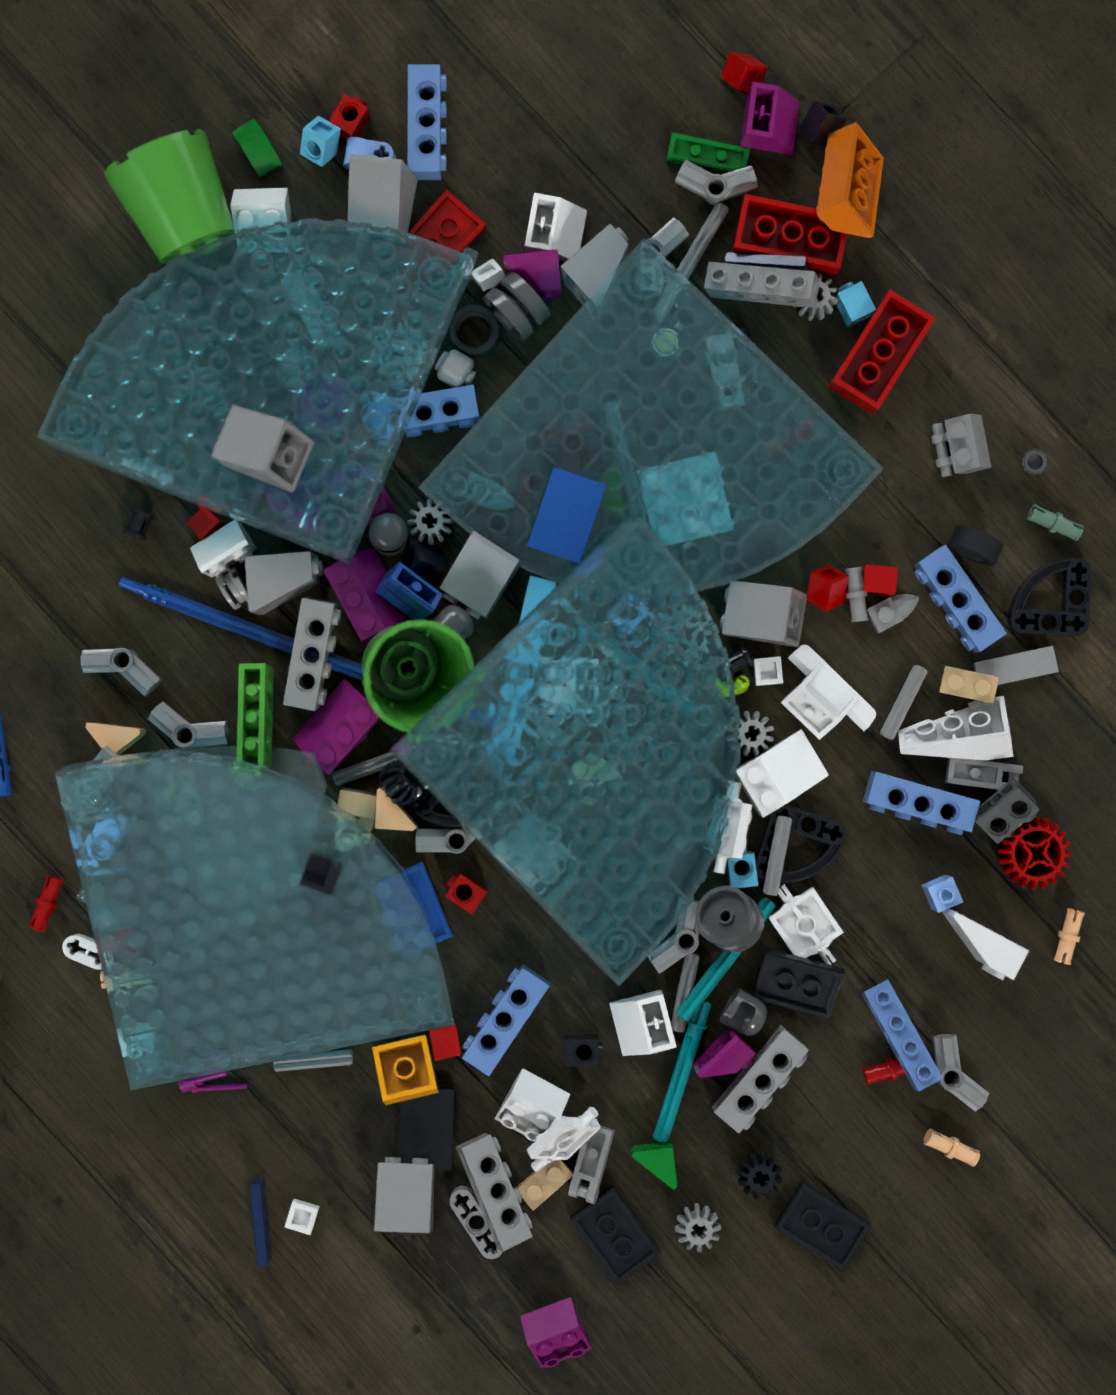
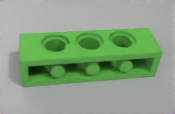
(255, 713)

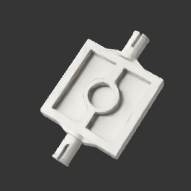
(735, 833)
(805, 924)
(563, 1138)

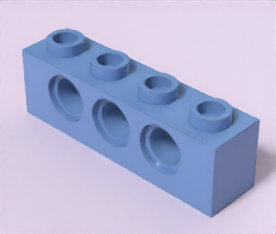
(422, 80)
(436, 401)
(988, 628)
(963, 808)
(902, 1036)
(485, 1057)

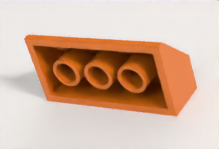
(850, 182)

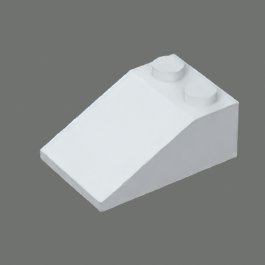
(781, 773)
(996, 953)

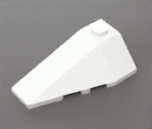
(970, 733)

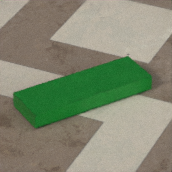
(707, 153)

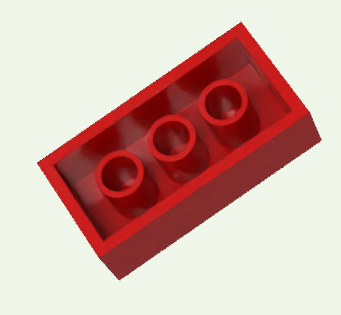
(788, 230)
(881, 352)

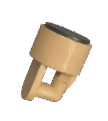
(360, 804)

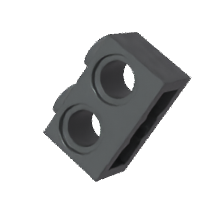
(1000, 806)

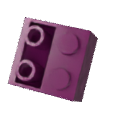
(769, 119)
(555, 1333)

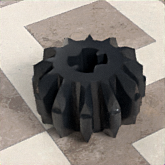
(399, 783)
(769, 1171)

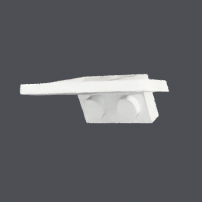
(824, 696)

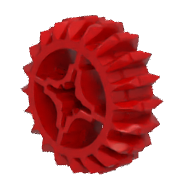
(1041, 845)

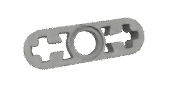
(460, 1209)

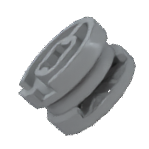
(236, 587)

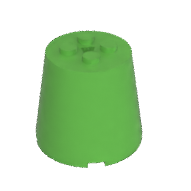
(173, 193)
(436, 663)

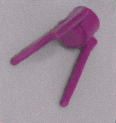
(197, 1084)

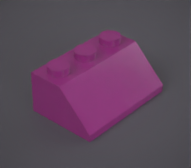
(357, 593)
(337, 727)

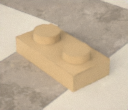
(969, 684)
(543, 1184)

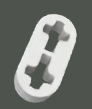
(81, 956)

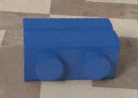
(409, 592)

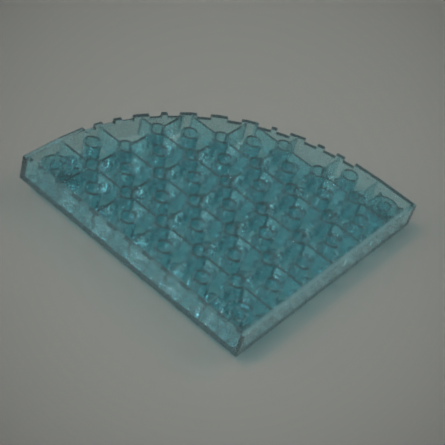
(278, 320)
(676, 423)
(596, 749)
(213, 938)

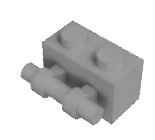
(966, 445)

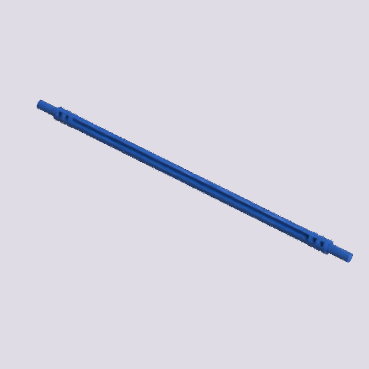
(235, 625)

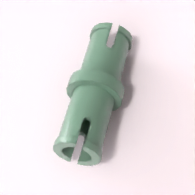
(1055, 522)

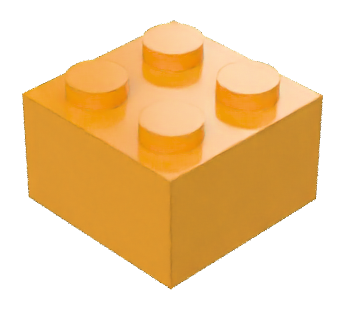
(405, 1070)

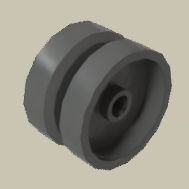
(517, 306)
(729, 919)

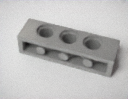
(762, 284)
(296, 692)
(744, 1084)
(518, 1228)

